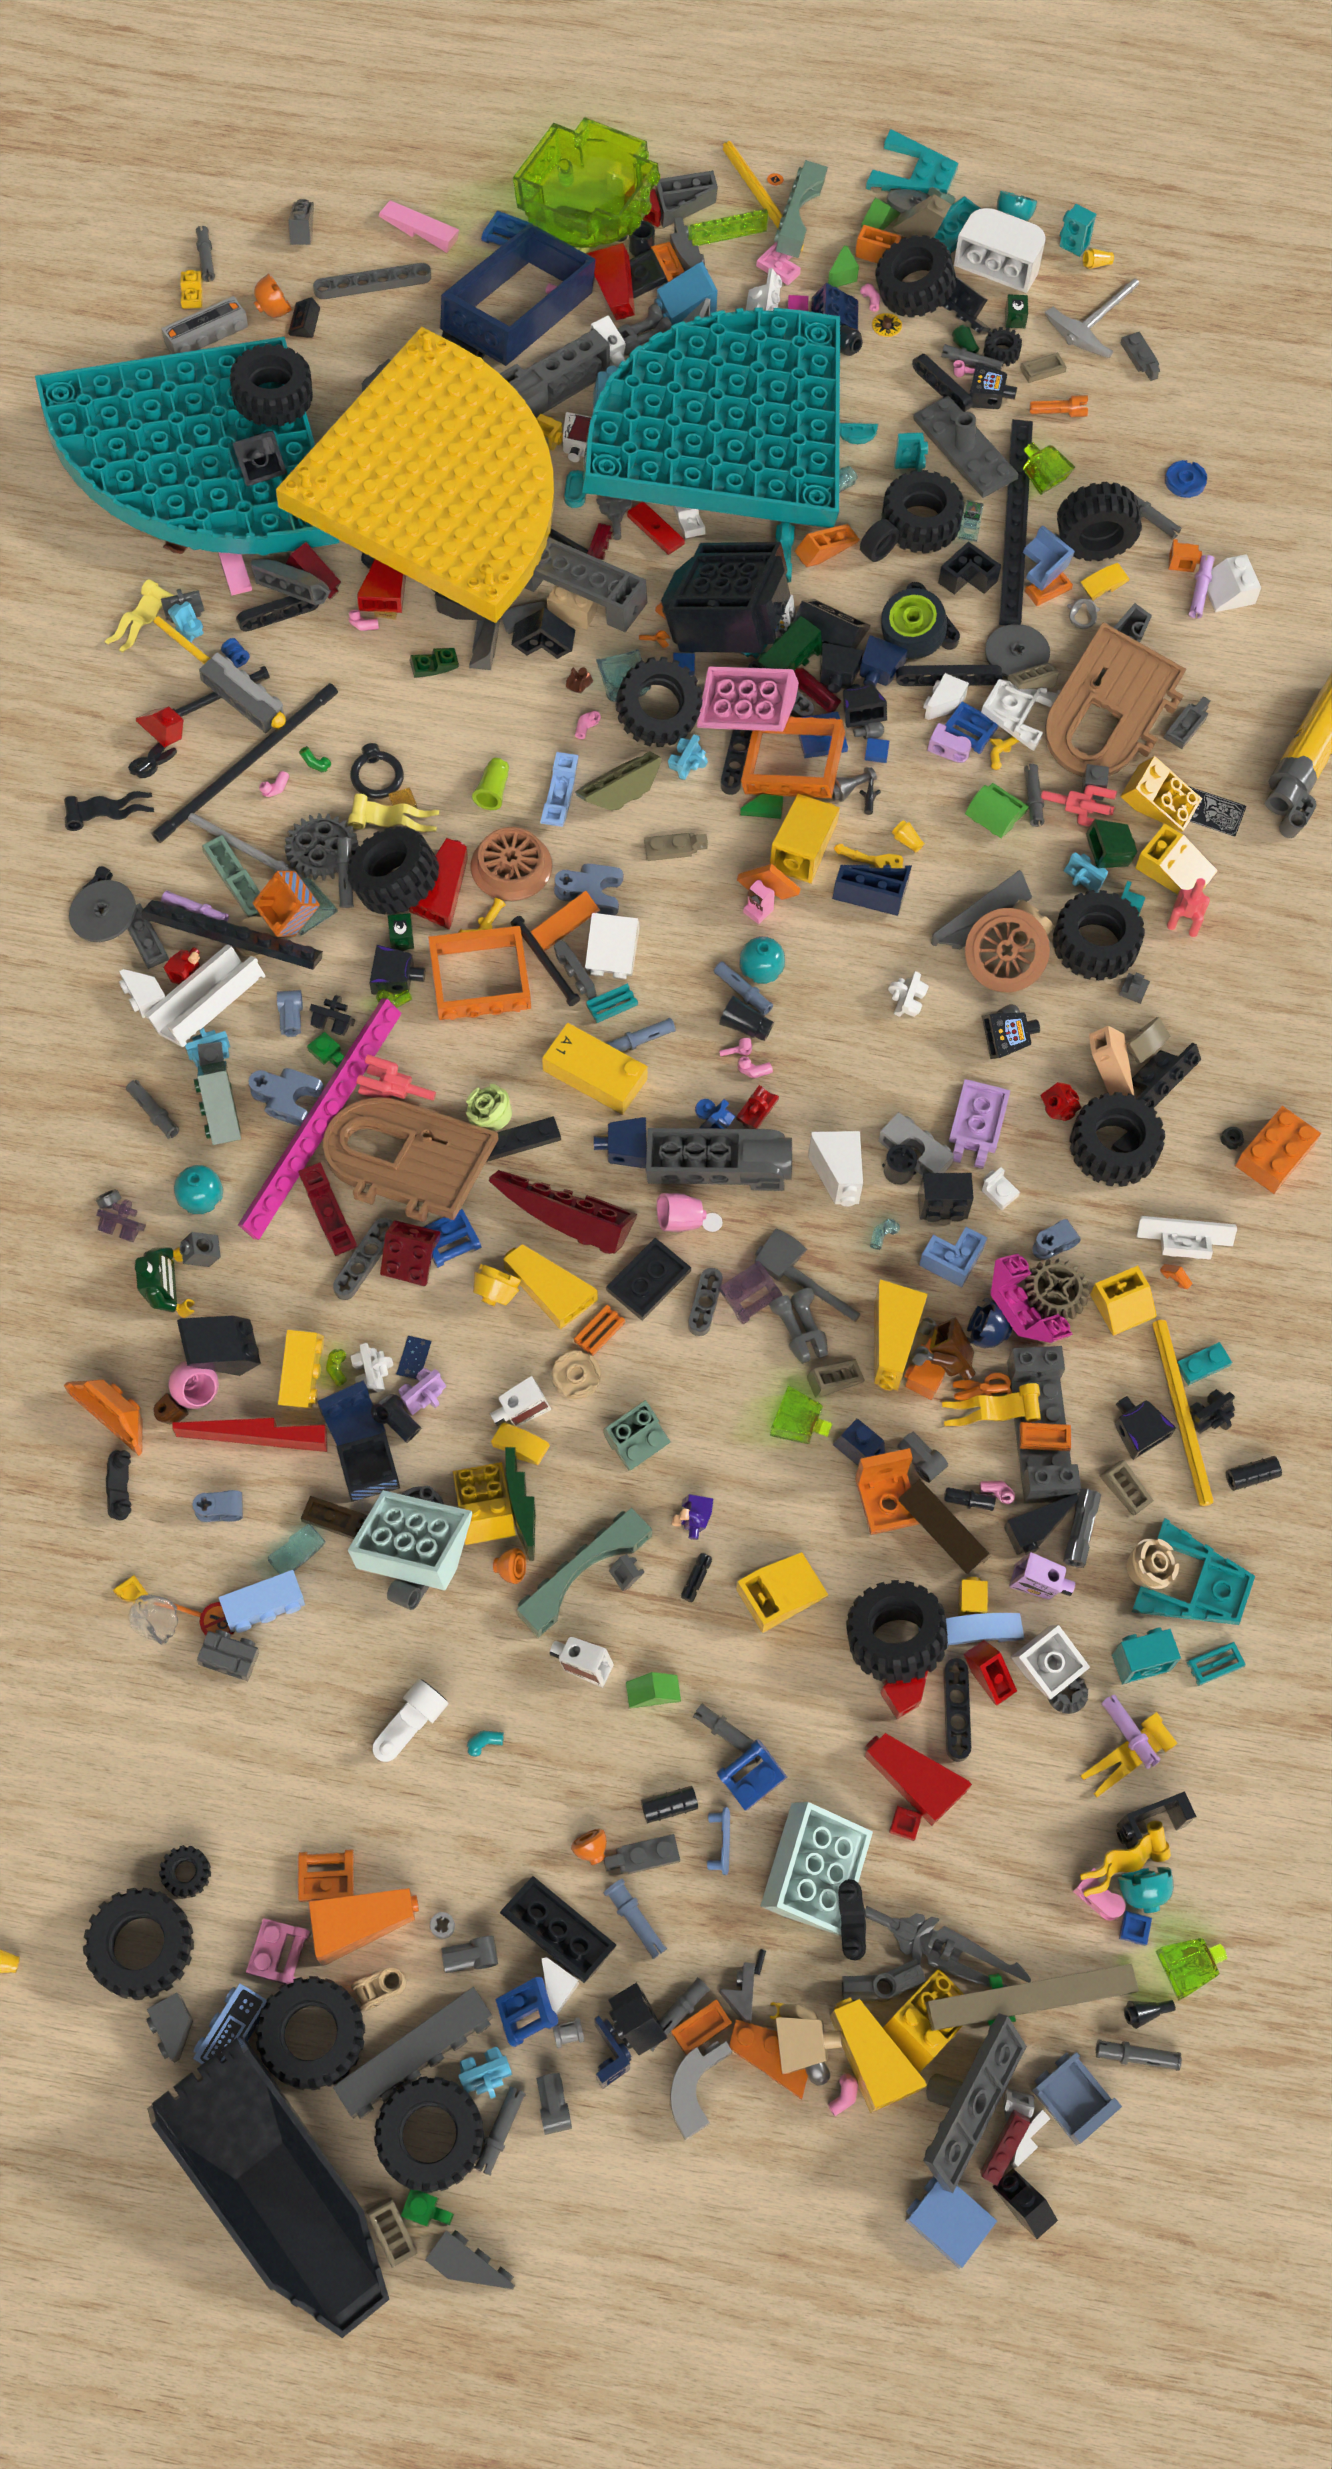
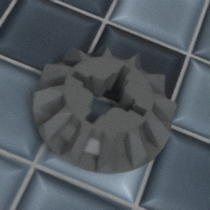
(1078, 1699)

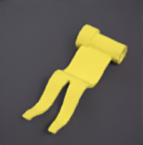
(143, 614)
(387, 816)

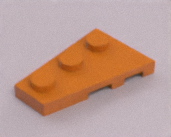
(761, 2049)

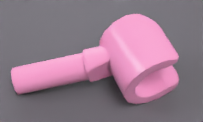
(960, 369)
(744, 1048)

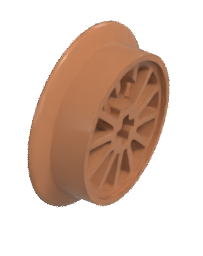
(511, 861)
(1030, 927)

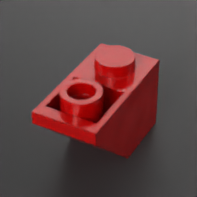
(903, 1696)

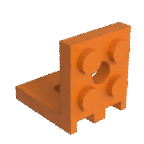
(881, 1479)

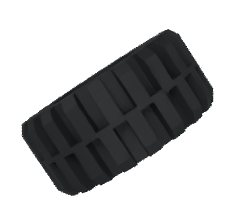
(913, 256)
(271, 365)
(928, 491)
(1099, 521)
(671, 677)
(406, 884)
(1105, 911)
(1123, 1113)
(902, 1659)
(111, 1920)
(278, 2012)
(391, 2123)

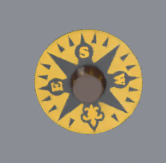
(886, 325)

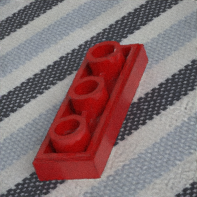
(655, 528)

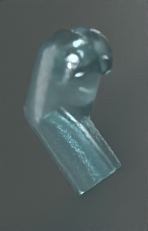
(884, 1228)

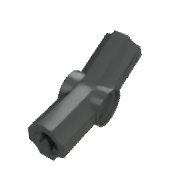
(900, 1980)

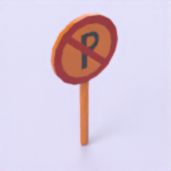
(210, 1619)

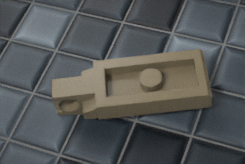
(674, 845)

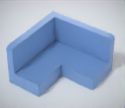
(1050, 556)
(952, 1261)

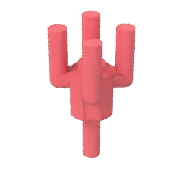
(1083, 802)
(1191, 904)
(390, 1082)

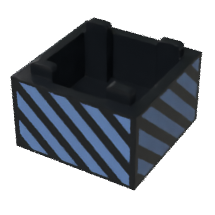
(368, 1467)

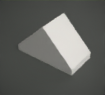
(558, 1984)

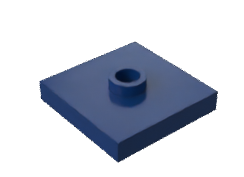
(819, 745)

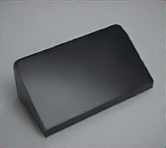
(304, 318)

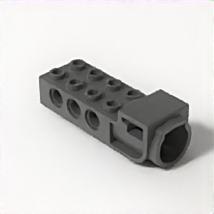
(561, 372)
(719, 1157)

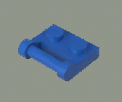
(504, 225)
(973, 722)
(451, 1231)
(758, 1781)
(521, 2003)

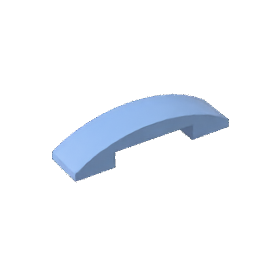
(560, 789)
(985, 1627)

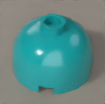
(1016, 205)
(762, 959)
(198, 1189)
(1147, 1888)

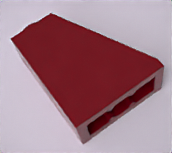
(307, 560)

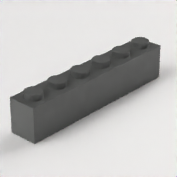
(413, 2053)

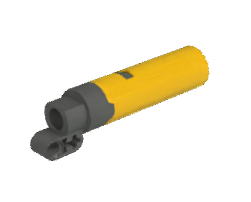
(1302, 766)

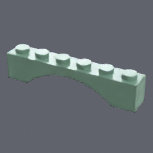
(792, 230)
(622, 1537)

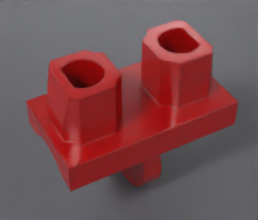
(757, 1108)

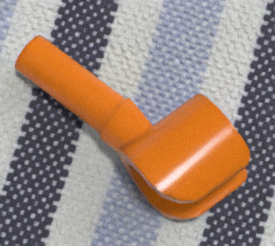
(659, 637)

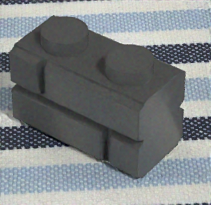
(228, 1655)

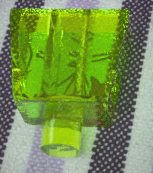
(1046, 467)
(799, 1418)
(1190, 1964)

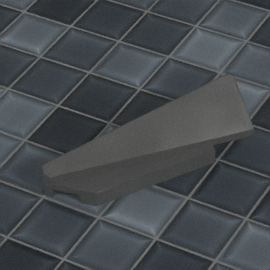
(484, 644)
(1003, 896)

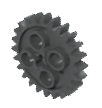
(319, 845)

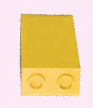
(804, 837)
(895, 1325)
(873, 2056)

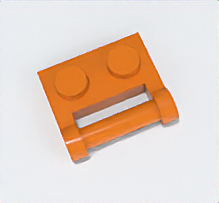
(325, 1884)

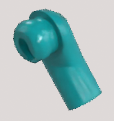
(483, 1738)

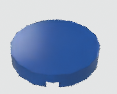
(1186, 479)

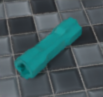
(785, 535)

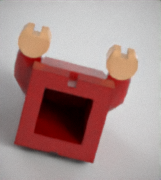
(182, 965)

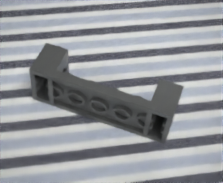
(589, 577)
(1044, 1473)

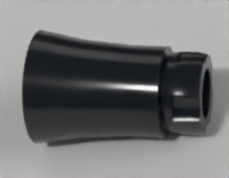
(746, 1020)

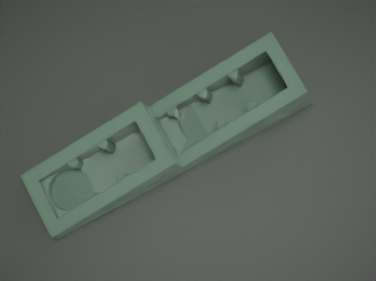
(232, 874)

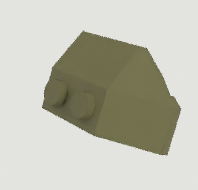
(622, 783)

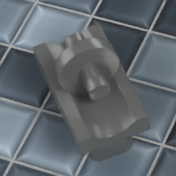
(192, 597)

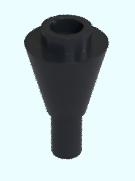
(1140, 2013)

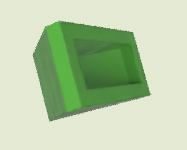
(880, 215)
(844, 269)
(653, 1690)

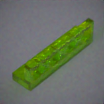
(728, 227)

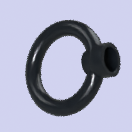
(372, 754)

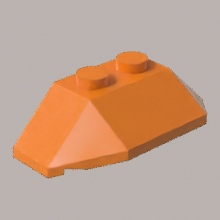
(110, 1409)

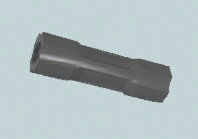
(1078, 1544)

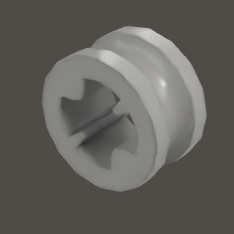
(433, 1925)

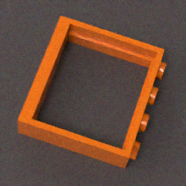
(794, 785)
(474, 942)

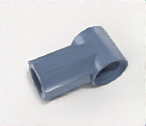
(289, 1006)

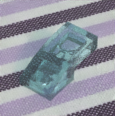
(297, 1551)

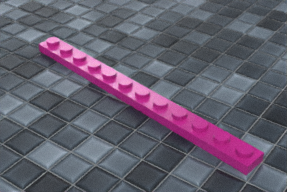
(315, 1124)

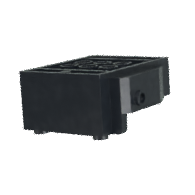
(727, 597)

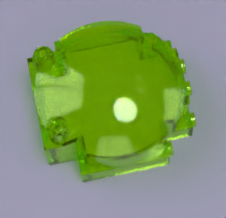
(586, 184)

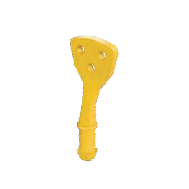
(878, 861)

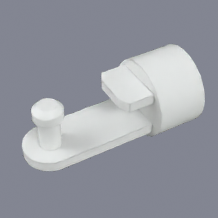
(421, 1705)

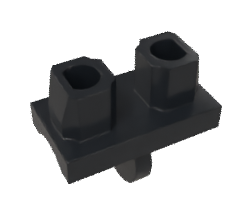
(341, 1020)
(1216, 1414)

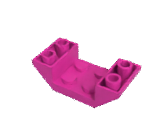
(1014, 1303)

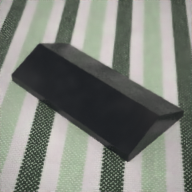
(558, 1929)

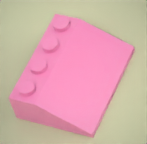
(747, 698)

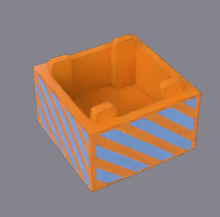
(286, 903)

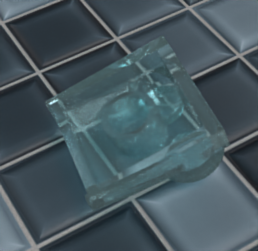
(614, 669)

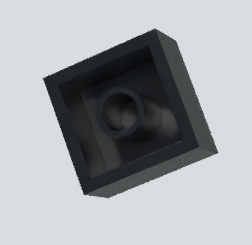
(945, 1196)

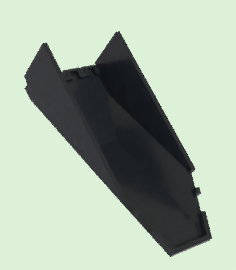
(272, 2187)

